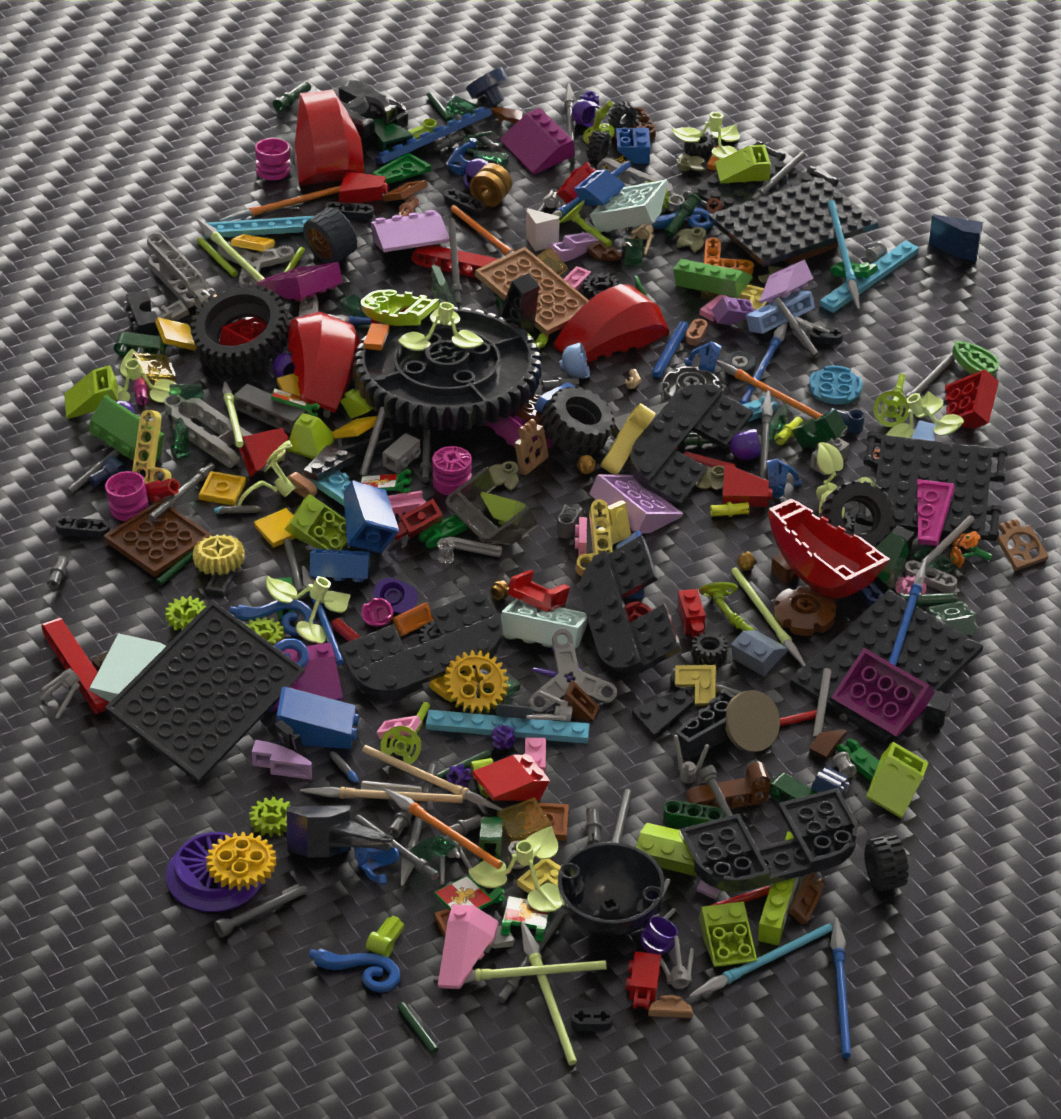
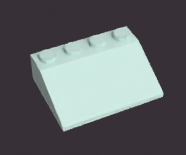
(631, 207)
(539, 626)
(122, 664)

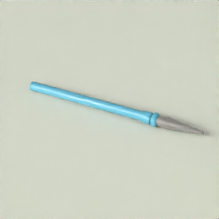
(850, 277)
(733, 974)

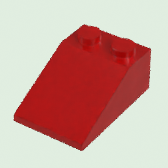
(242, 331)
(512, 779)

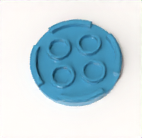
(835, 385)

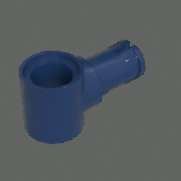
(853, 420)
(109, 467)

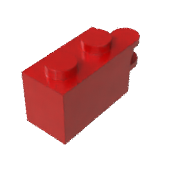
(578, 175)
(419, 520)
(691, 612)
(644, 978)

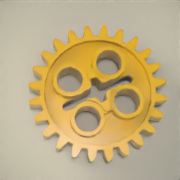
(494, 681)
(241, 861)

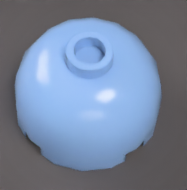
(575, 362)

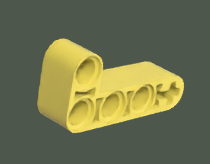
(623, 444)
(151, 447)
(597, 536)

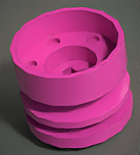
(272, 159)
(451, 469)
(126, 495)

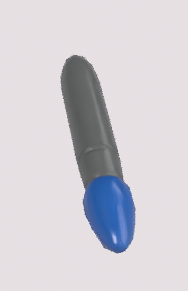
(352, 776)

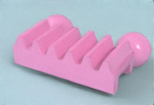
(406, 502)

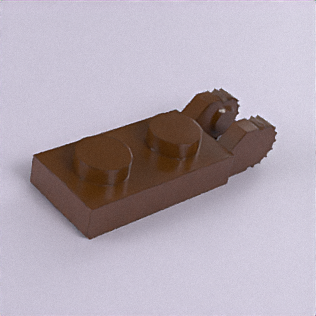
(806, 898)

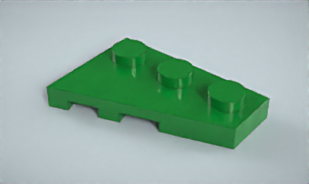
(403, 168)

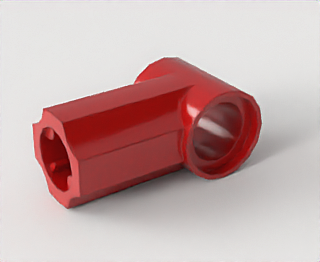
(161, 489)

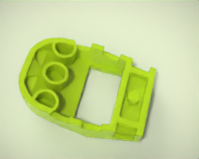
(386, 304)

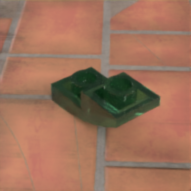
(940, 563)

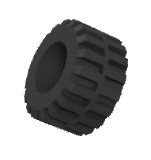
(886, 862)

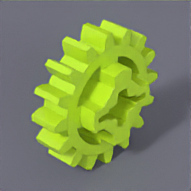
(183, 611)
(268, 629)
(272, 816)

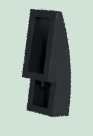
(358, 444)

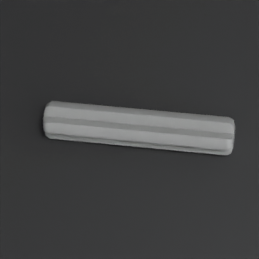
(477, 547)
(366, 785)

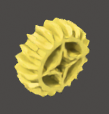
(218, 554)

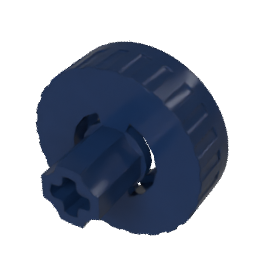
(488, 86)

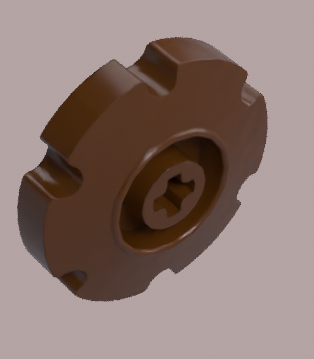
(804, 611)

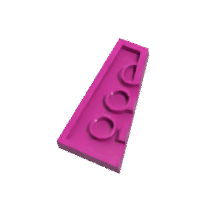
(933, 507)

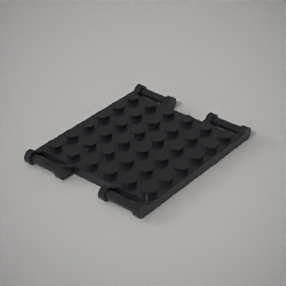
(740, 192)
(966, 466)

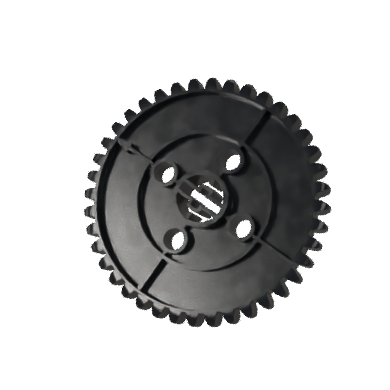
(450, 382)

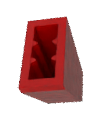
(362, 188)
(259, 447)
(745, 487)

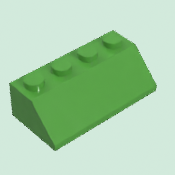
(710, 278)
(119, 428)

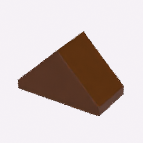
(582, 705)

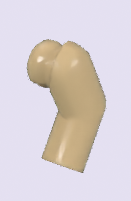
(634, 380)

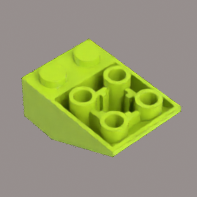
(745, 165)
(89, 391)
(318, 525)
(896, 779)
(727, 934)

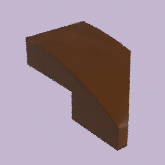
(507, 114)
(602, 252)
(826, 742)

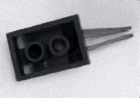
(329, 831)

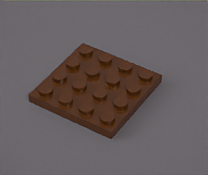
(157, 543)

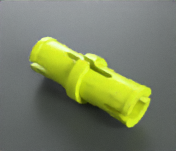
(786, 431)
(729, 509)

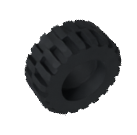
(571, 435)
(868, 496)

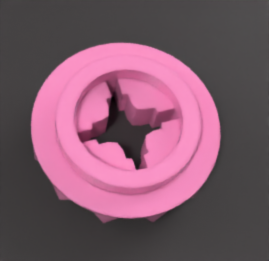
(902, 585)

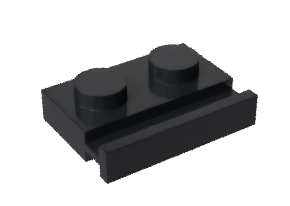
(288, 738)

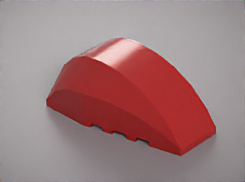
(325, 140)
(613, 323)
(322, 357)
(823, 554)

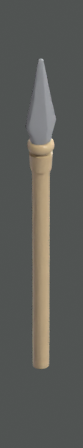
(455, 789)
(343, 792)

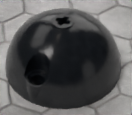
(611, 888)

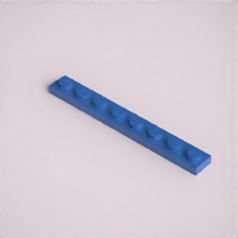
(427, 137)

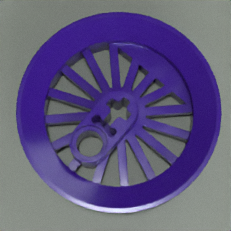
(187, 876)

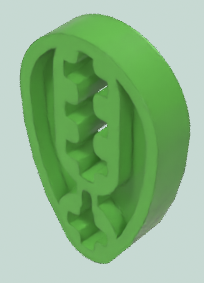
(975, 358)

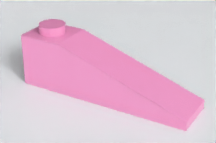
(465, 940)

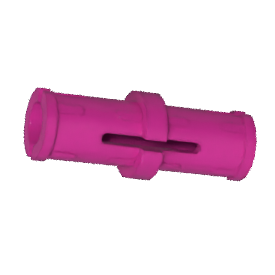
(140, 390)

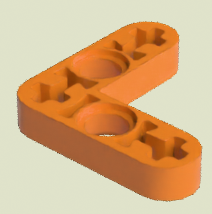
(737, 264)

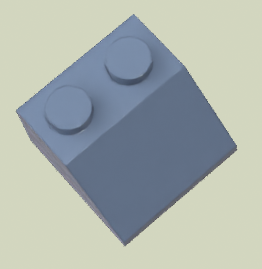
(757, 651)

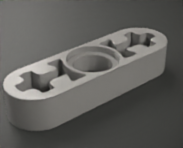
(946, 584)

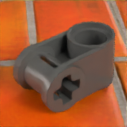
(567, 520)

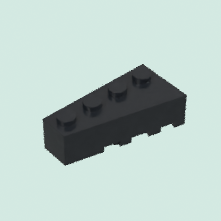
(521, 303)
(705, 728)

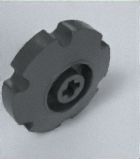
(686, 376)

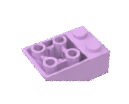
(786, 282)

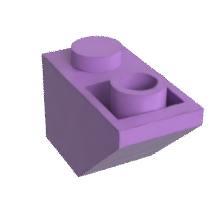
(731, 310)

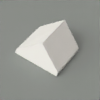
(541, 229)

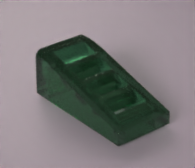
(460, 106)
(500, 158)
(353, 306)
(180, 440)

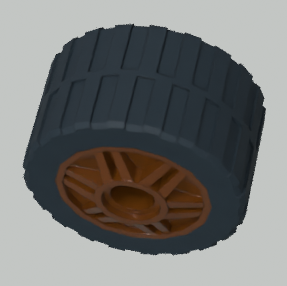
(330, 236)

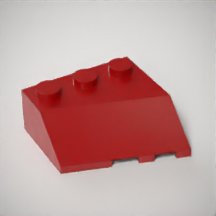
(972, 398)

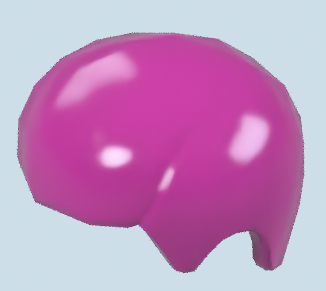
(377, 612)

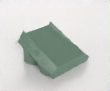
(440, 287)
(956, 616)

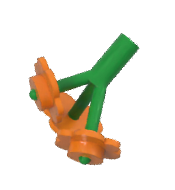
(970, 542)

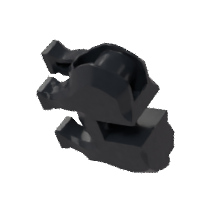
(367, 104)

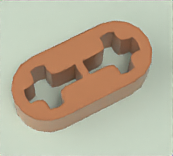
(696, 332)
(302, 485)

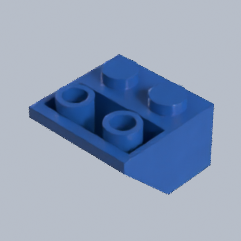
(634, 144)
(599, 188)

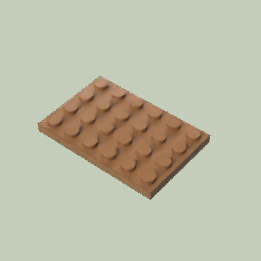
(556, 297)

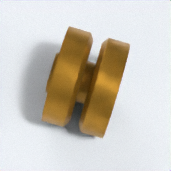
(491, 185)

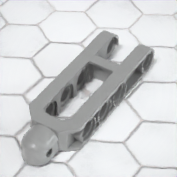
(672, 206)
(168, 268)
(215, 446)

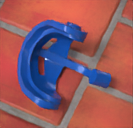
(457, 156)
(709, 361)
(778, 480)
(381, 858)

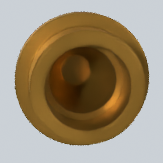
(586, 464)
(746, 561)
(499, 590)

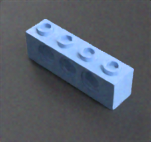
(771, 316)

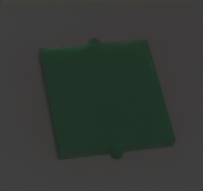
(187, 391)

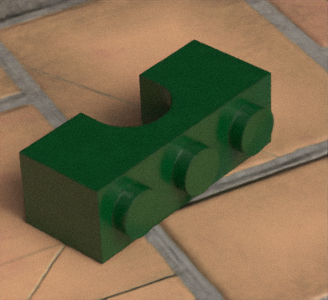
(820, 430)

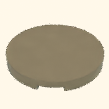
(752, 721)

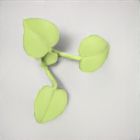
(727, 134)
(445, 316)
(131, 369)
(927, 407)
(830, 461)
(282, 484)
(319, 591)
(543, 846)

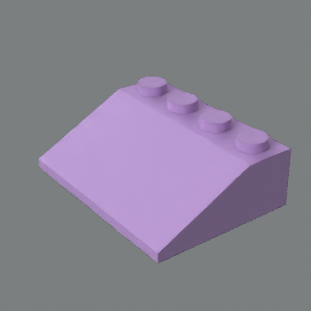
(409, 231)
(644, 508)

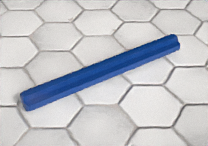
(670, 349)

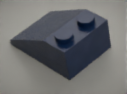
(956, 236)

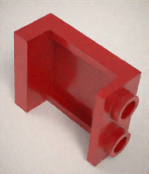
(537, 595)

